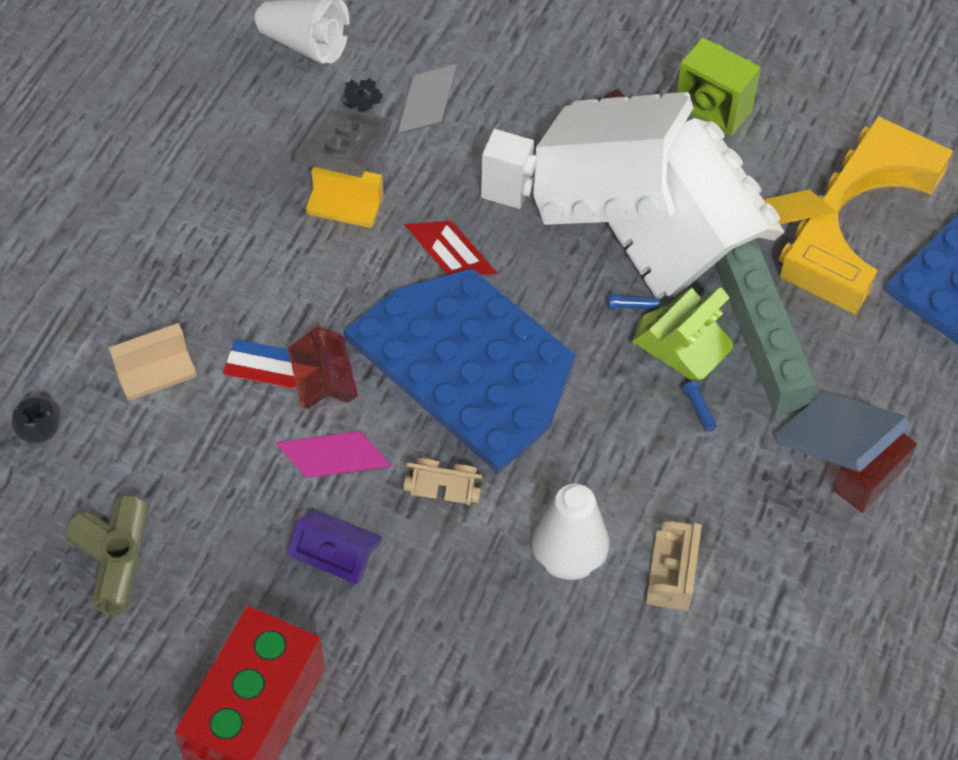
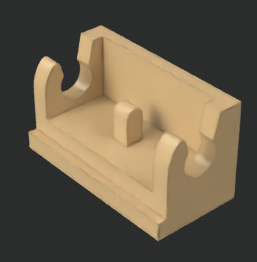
(674, 565)

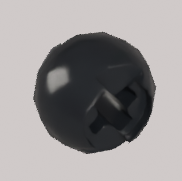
(35, 419)

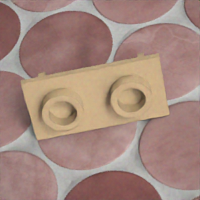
(458, 482)

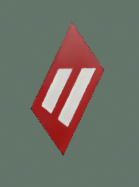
(450, 247)

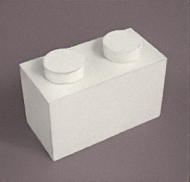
(508, 169)

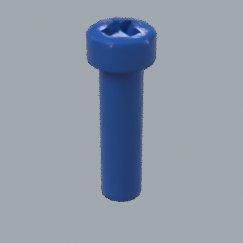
(632, 302)
(692, 390)

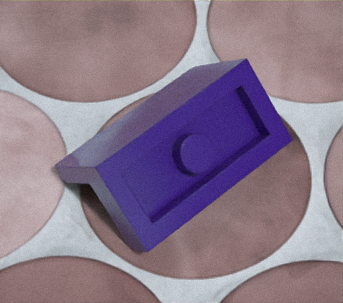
(332, 545)

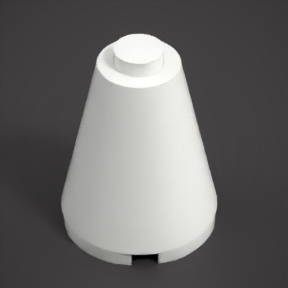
(306, 26)
(571, 534)

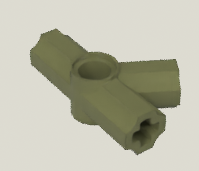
(106, 541)

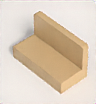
(152, 362)

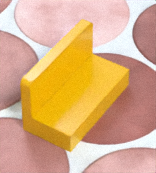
(345, 197)

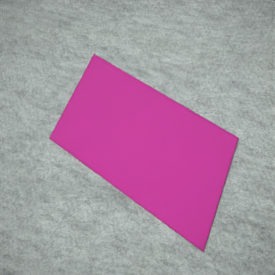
(333, 454)

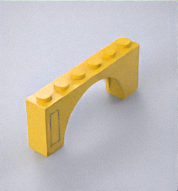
(820, 255)

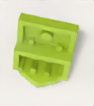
(686, 333)

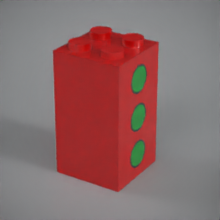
(252, 691)

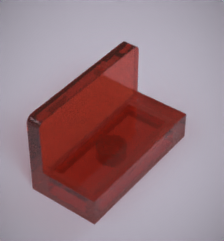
(322, 367)

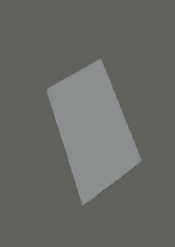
(427, 98)

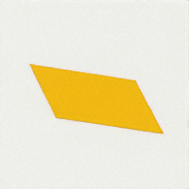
(799, 206)

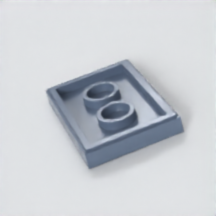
(842, 431)

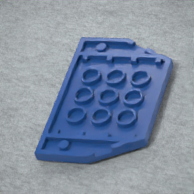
(468, 361)

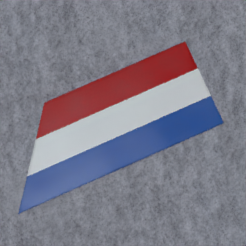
(260, 364)

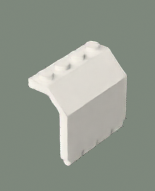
(609, 159)
(713, 214)

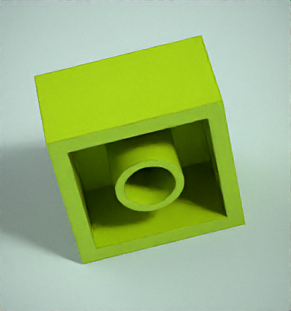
(719, 85)

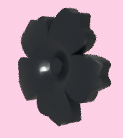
(361, 95)

